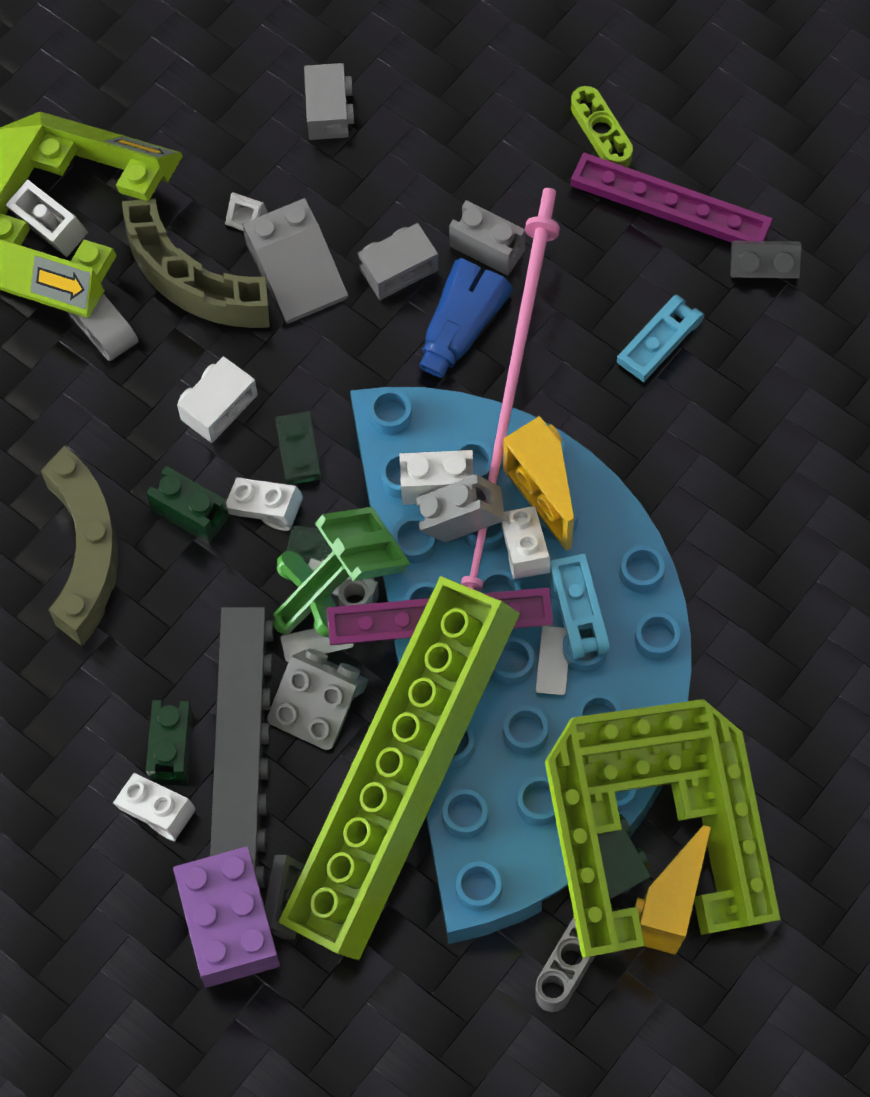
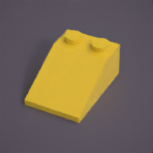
(538, 470)
(670, 898)

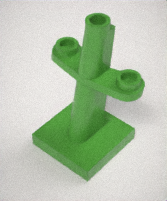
(360, 550)

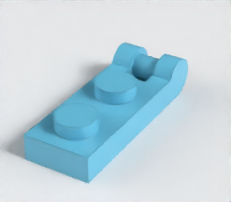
(659, 338)
(578, 605)

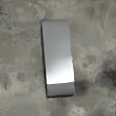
(107, 329)
(560, 973)

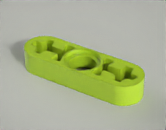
(601, 113)

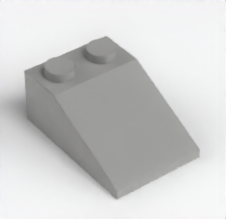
(294, 260)

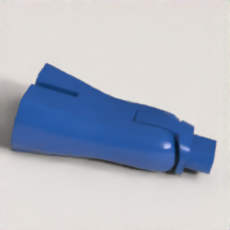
(462, 314)

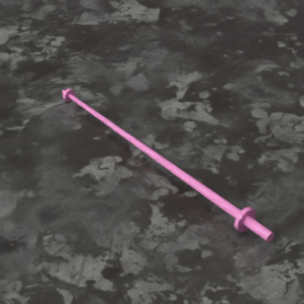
(541, 230)

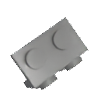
(315, 697)

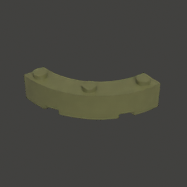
(183, 281)
(96, 555)

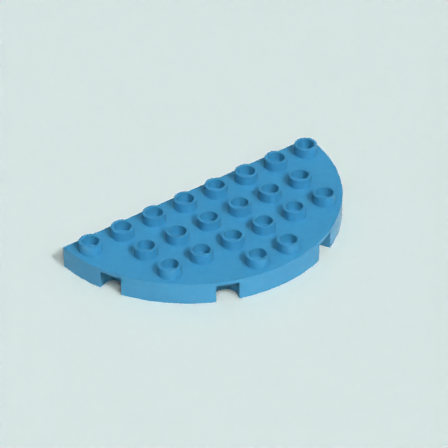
(494, 809)

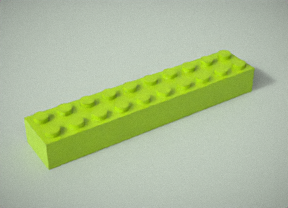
(399, 768)

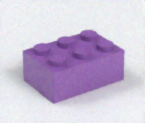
(226, 917)

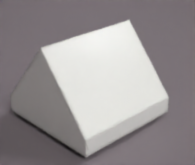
(242, 210)

